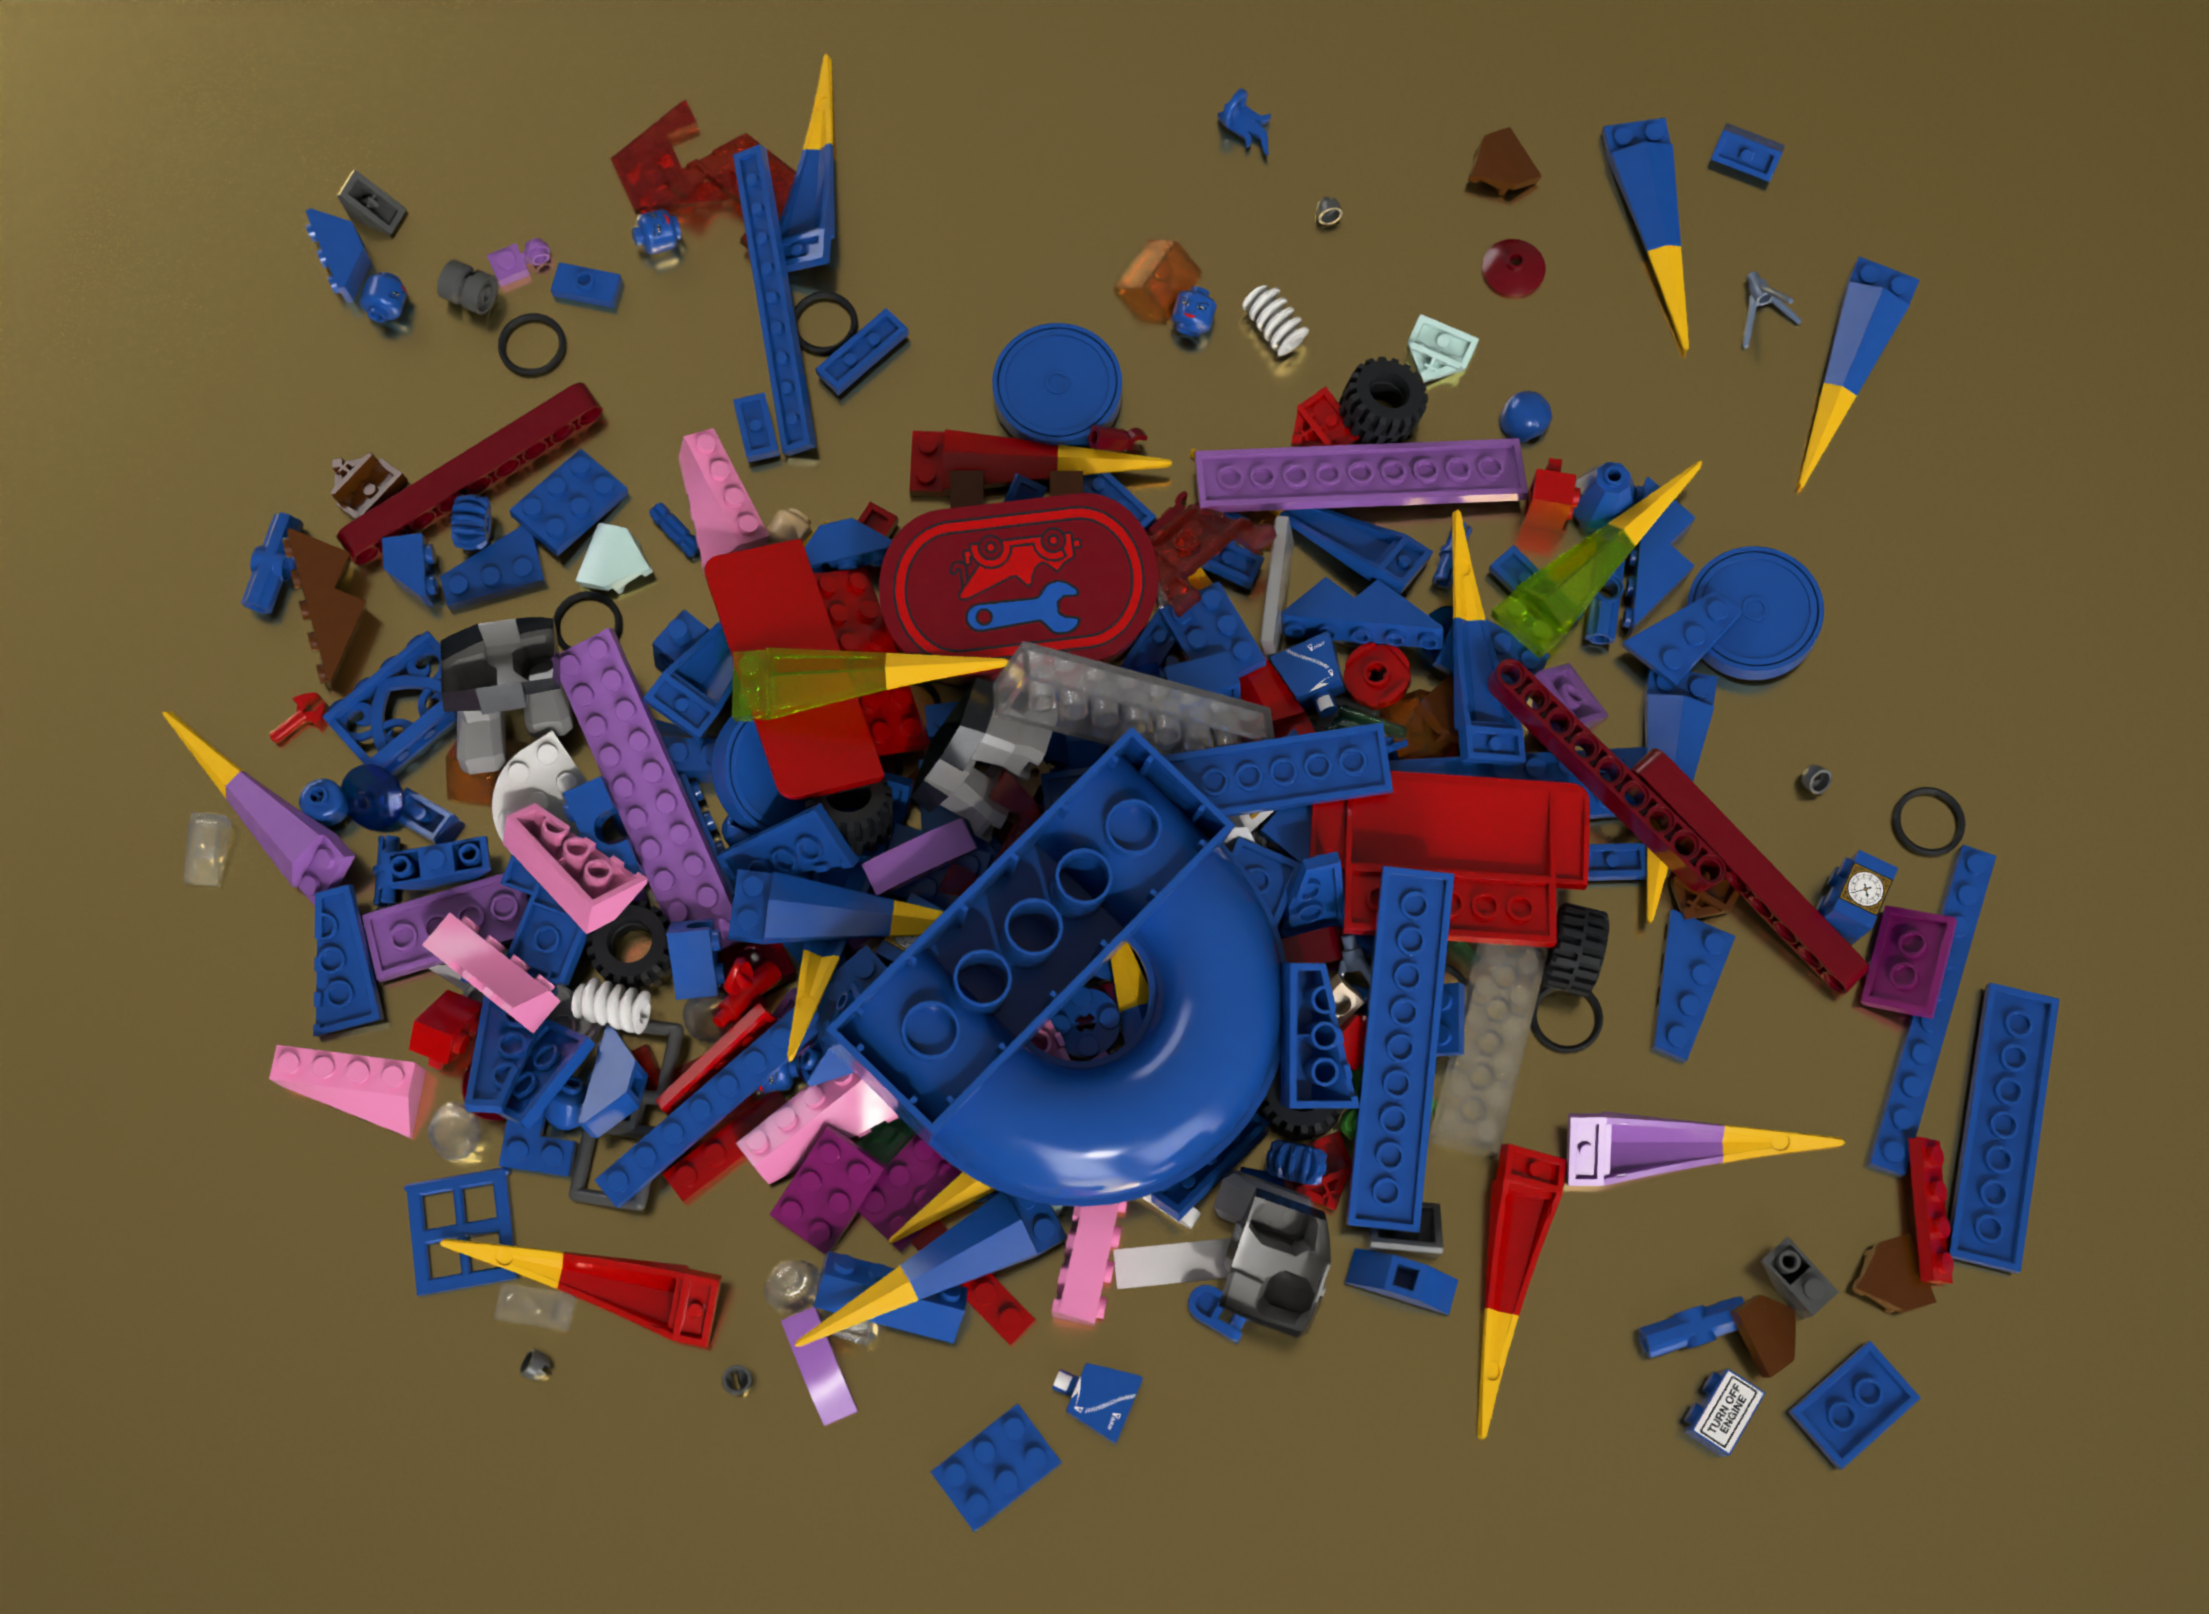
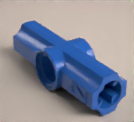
(270, 565)
(1604, 611)
(1689, 1328)

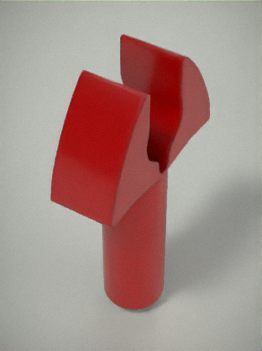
(301, 716)

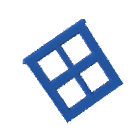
(461, 1230)

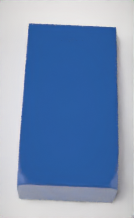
(429, 819)

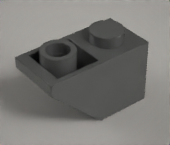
(1797, 1279)

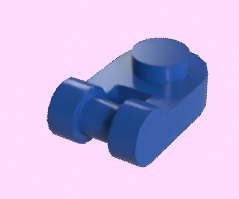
(1204, 1308)

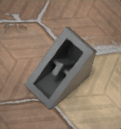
(370, 204)

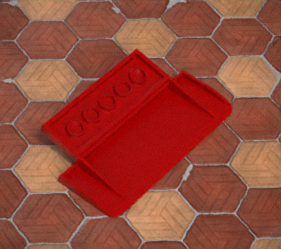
(778, 602)
(1496, 835)

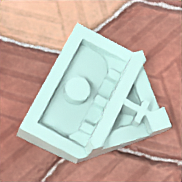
(1439, 348)
(612, 559)

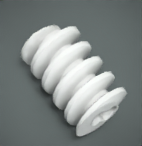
(1273, 320)
(612, 1005)

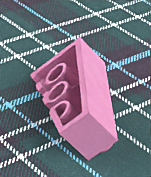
(717, 499)
(571, 868)
(492, 972)
(363, 1086)
(790, 1133)
(1087, 1264)

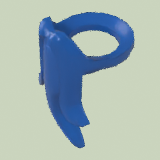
(1245, 121)

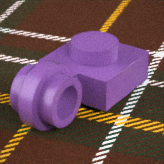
(510, 264)

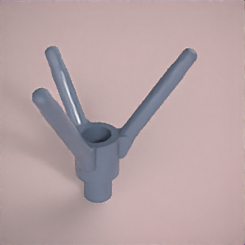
(1761, 295)
(1353, 958)

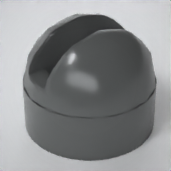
(1328, 211)
(1815, 783)
(533, 1364)
(743, 1376)

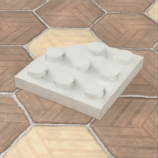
(537, 776)

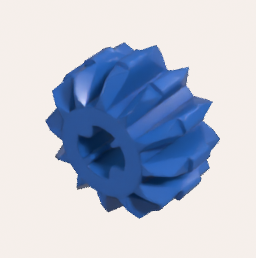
(471, 522)
(1296, 1162)

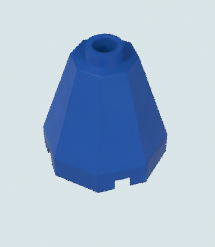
(1604, 495)

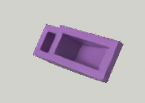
(919, 857)
(820, 1368)

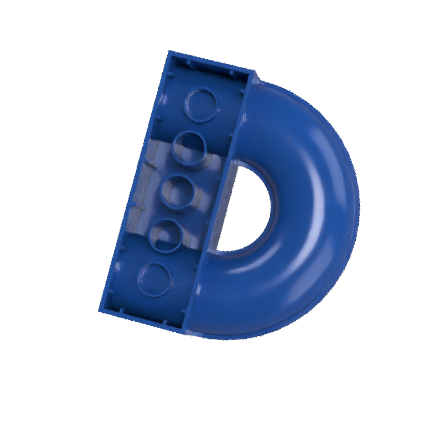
(952, 1019)

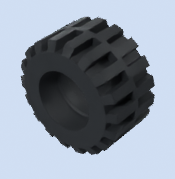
(1392, 383)
(866, 826)
(1579, 950)
(641, 972)
(1295, 1122)

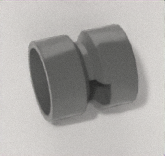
(462, 285)

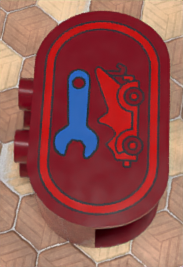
(1010, 572)

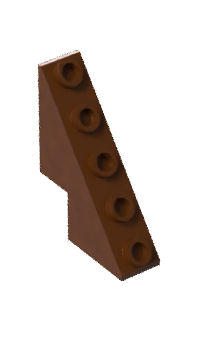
(332, 612)

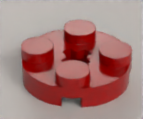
(1379, 657)

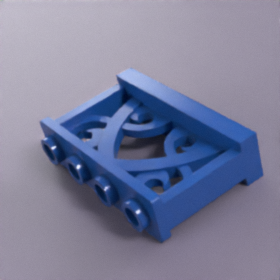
(376, 690)

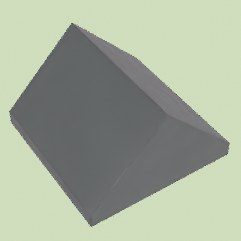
(1422, 1244)

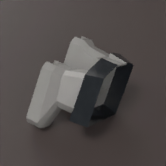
(501, 670)
(972, 735)
(1274, 1255)

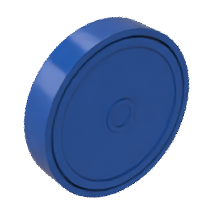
(1056, 385)
(1778, 614)
(745, 779)

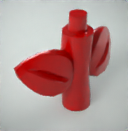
(745, 989)

